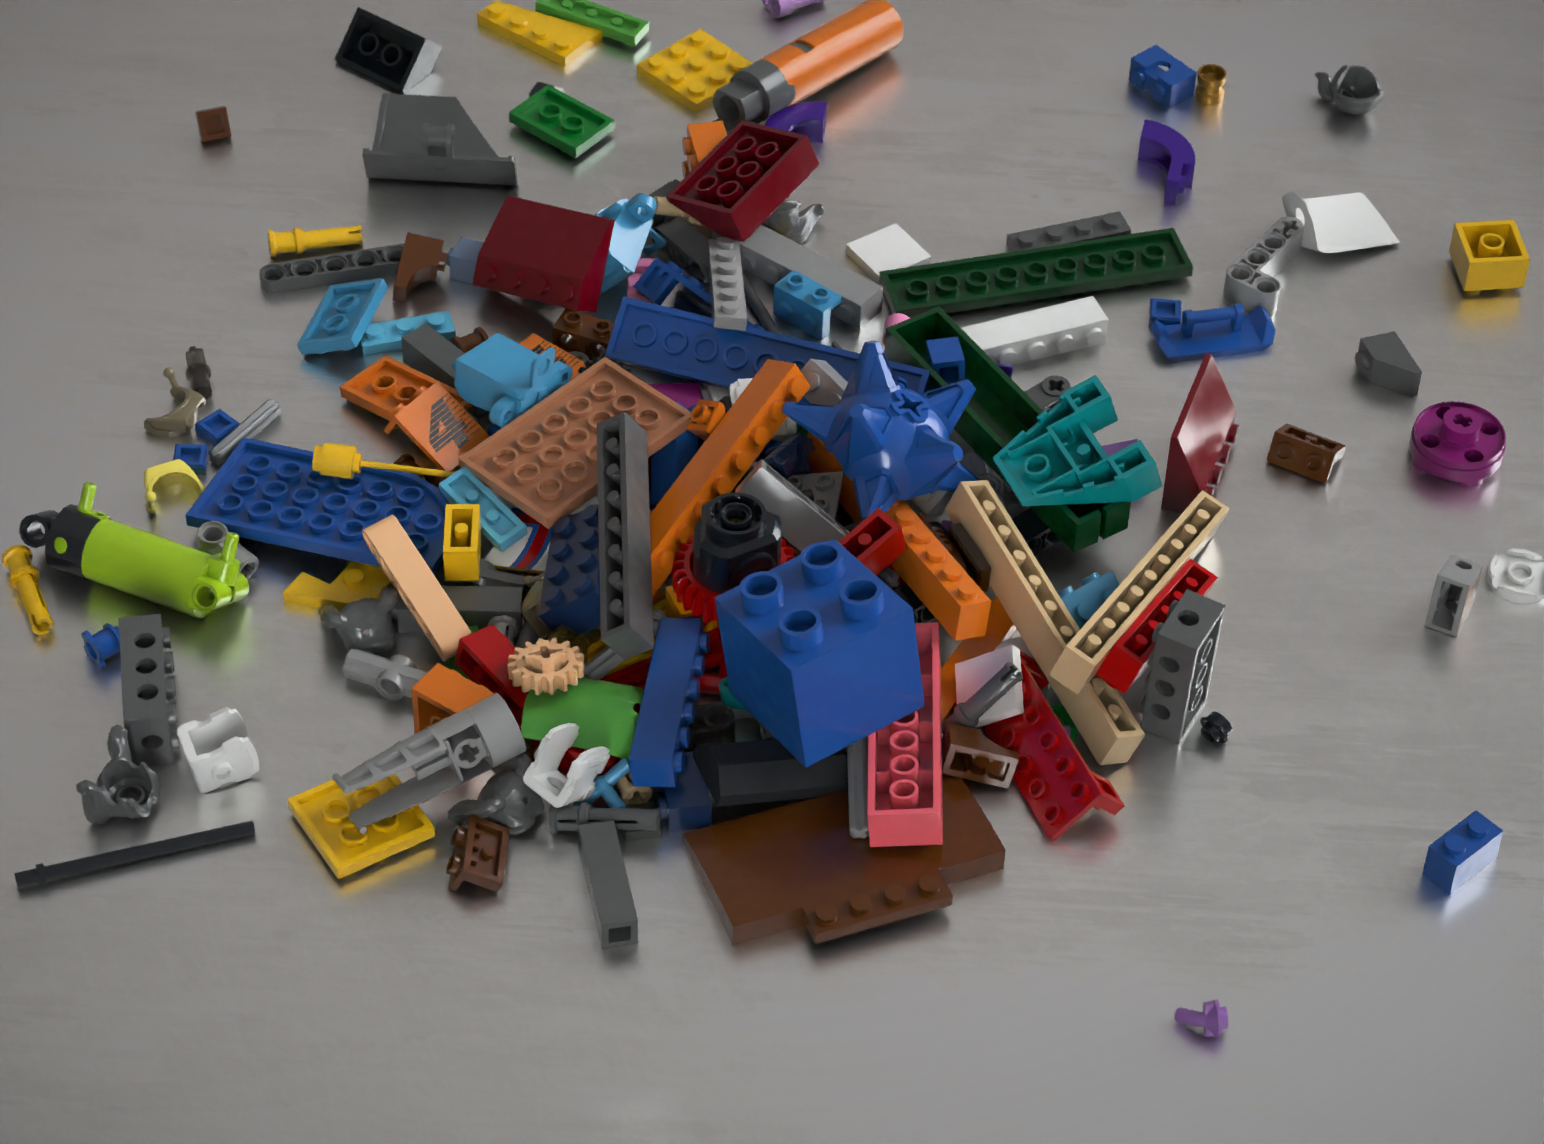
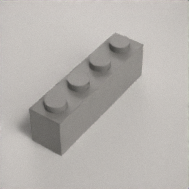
(800, 517)

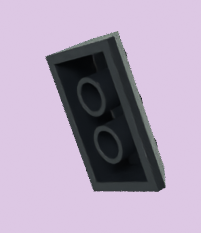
(387, 51)

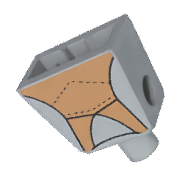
(1457, 583)

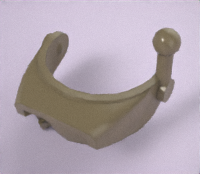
(180, 419)
(531, 605)

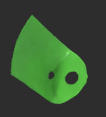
(596, 706)

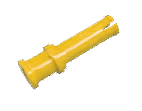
(299, 240)
(25, 579)

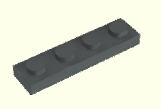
(1069, 232)

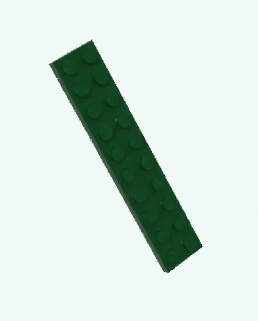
(1037, 273)

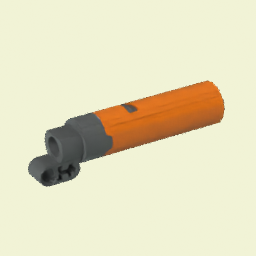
(809, 63)

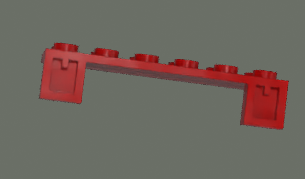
(1049, 764)

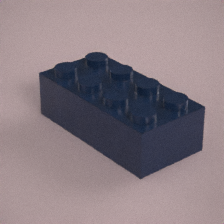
(572, 574)

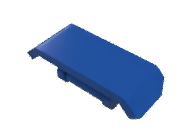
(1215, 332)

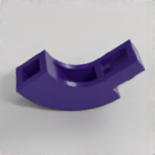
(802, 118)
(1171, 153)

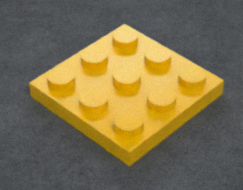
(693, 69)
(326, 821)

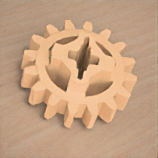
(546, 666)

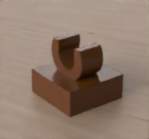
(213, 123)

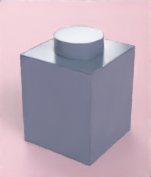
(463, 259)

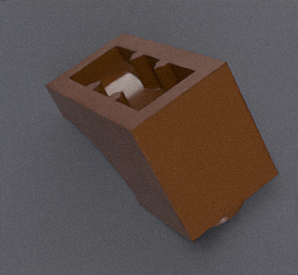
(419, 263)
(975, 757)

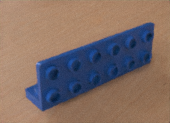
(662, 278)

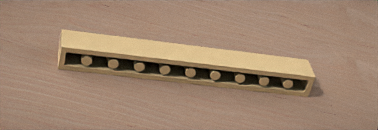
(1170, 553)
(1042, 620)

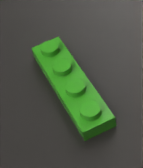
(584, 12)

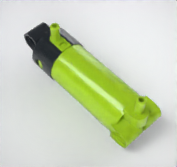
(134, 560)

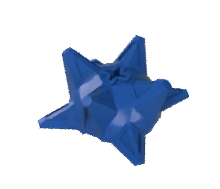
(889, 435)

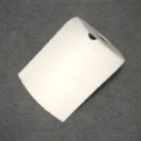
(1339, 222)

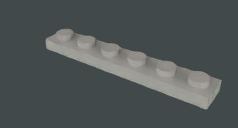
(726, 284)

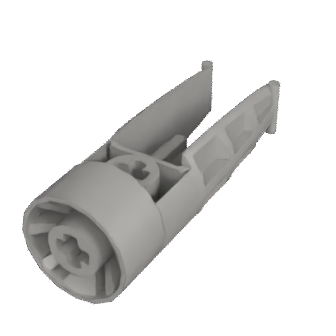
(440, 758)

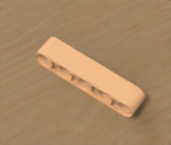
(416, 585)

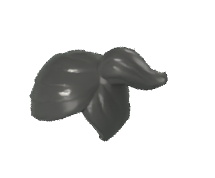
(1352, 89)

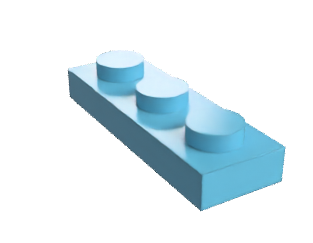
(387, 335)
(497, 520)

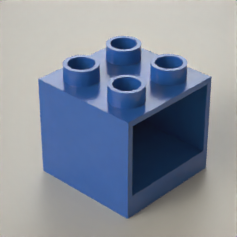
(820, 651)

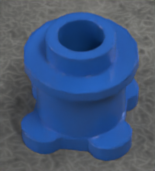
(102, 644)

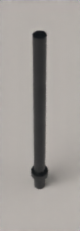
(42, 873)

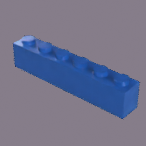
(668, 702)

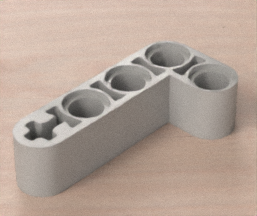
(1252, 274)

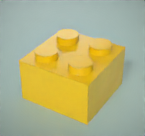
(1489, 255)

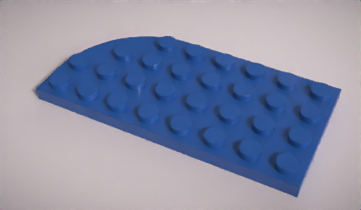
(278, 499)

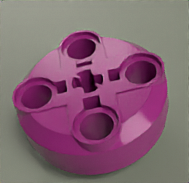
(1457, 442)

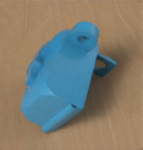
(628, 238)
(507, 377)

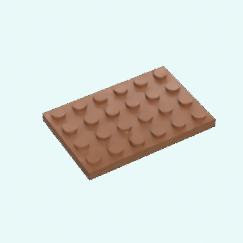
(549, 452)

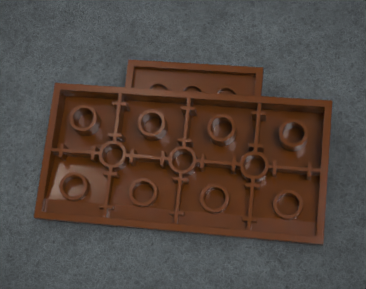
(807, 870)

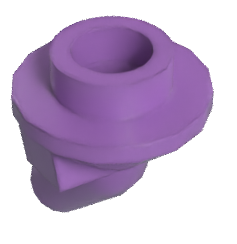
(1212, 1019)

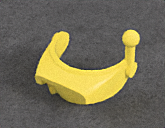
(167, 474)

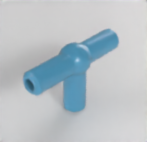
(605, 783)

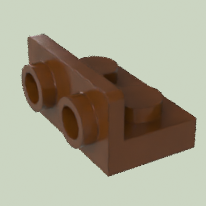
(1304, 452)
(478, 854)

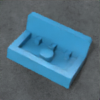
(805, 303)
(1087, 599)

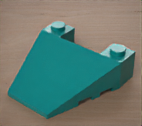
(1064, 461)

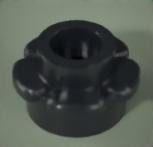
(1215, 727)

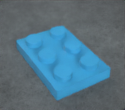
(342, 316)

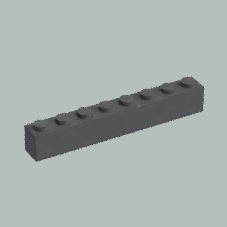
(624, 536)

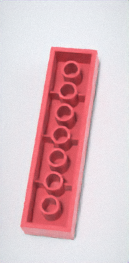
(907, 763)

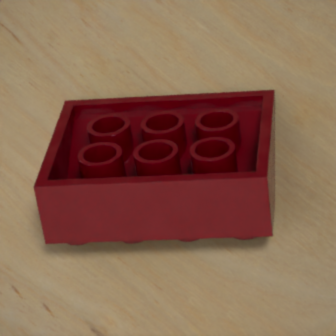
(745, 179)
(545, 254)
(1200, 439)

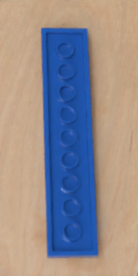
(692, 349)

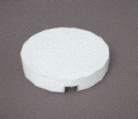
(1517, 576)

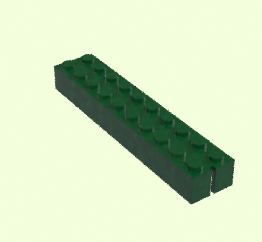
(997, 416)

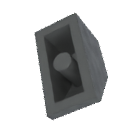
(1388, 363)

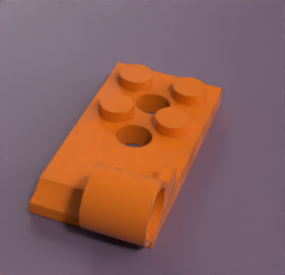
(387, 385)

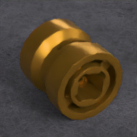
(1210, 84)

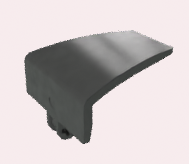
(433, 142)

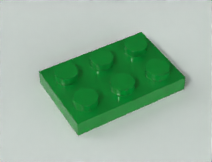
(562, 121)

